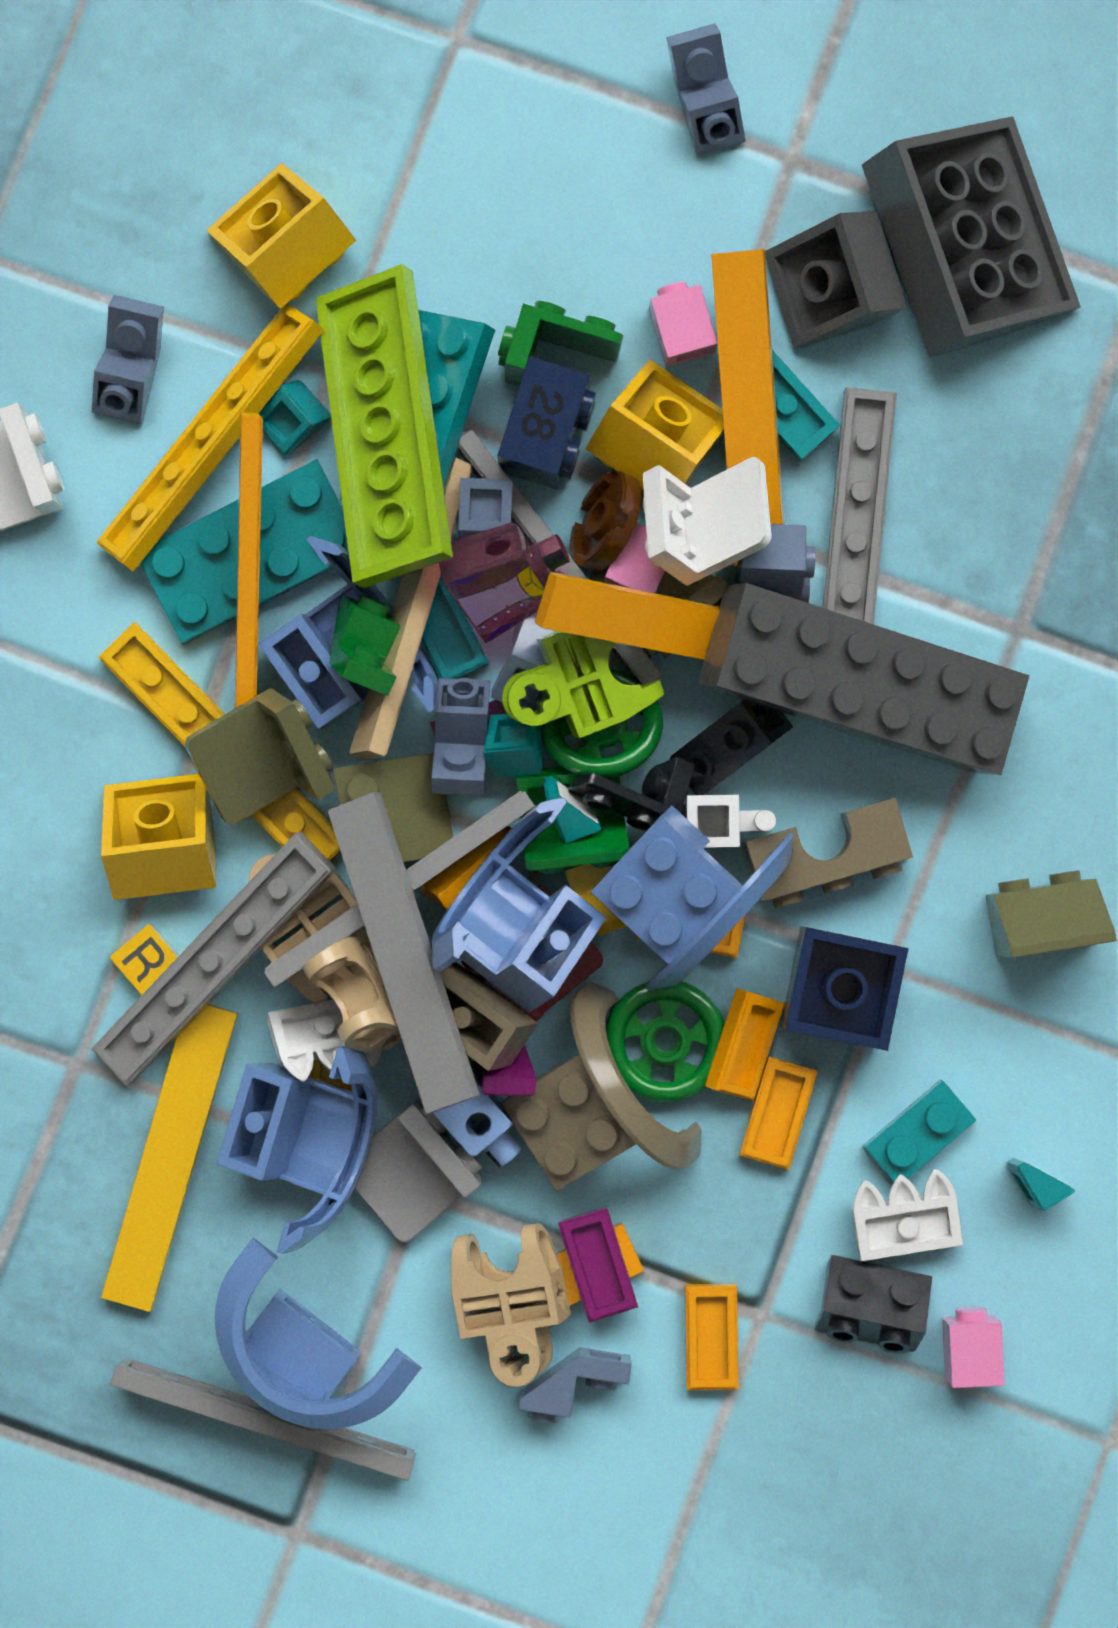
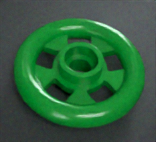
(636, 745)
(637, 1073)

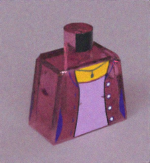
(500, 576)

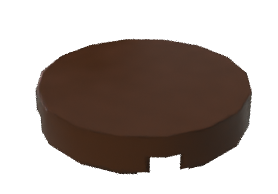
(609, 521)

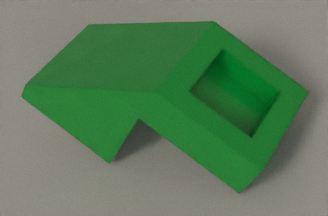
(362, 642)

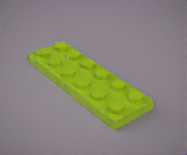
(383, 427)

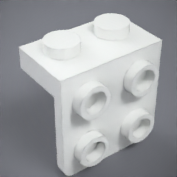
(26, 480)
(705, 525)

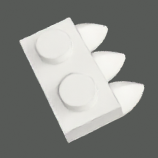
(308, 1035)
(906, 1220)

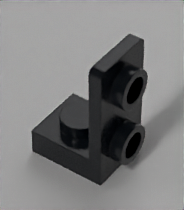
(731, 743)
(663, 787)

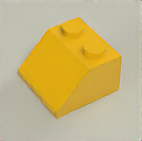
(282, 235)
(657, 424)
(158, 837)

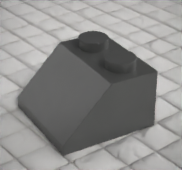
(835, 278)

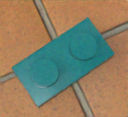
(800, 417)
(920, 1132)

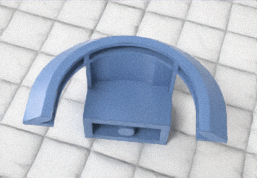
(304, 647)
(681, 895)
(512, 927)
(304, 1135)
(293, 1358)

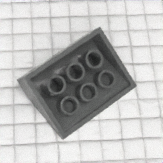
(969, 234)

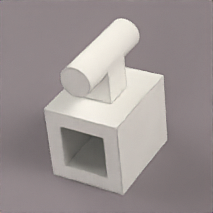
(722, 821)

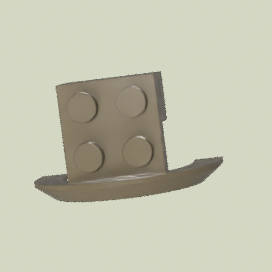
(587, 1110)

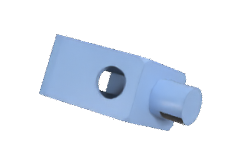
(486, 1133)

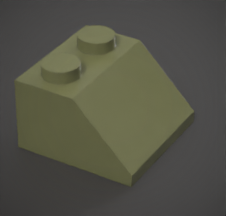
(416, 815)
(1048, 916)

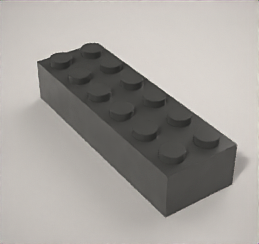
(862, 679)

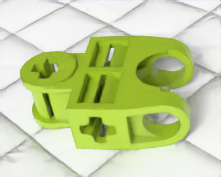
(576, 686)

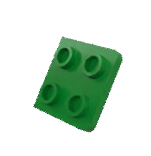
(548, 323)
(551, 854)

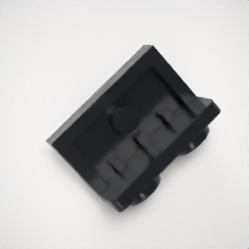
(874, 1305)

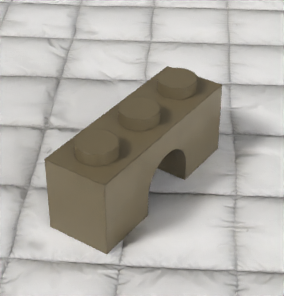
(872, 842)

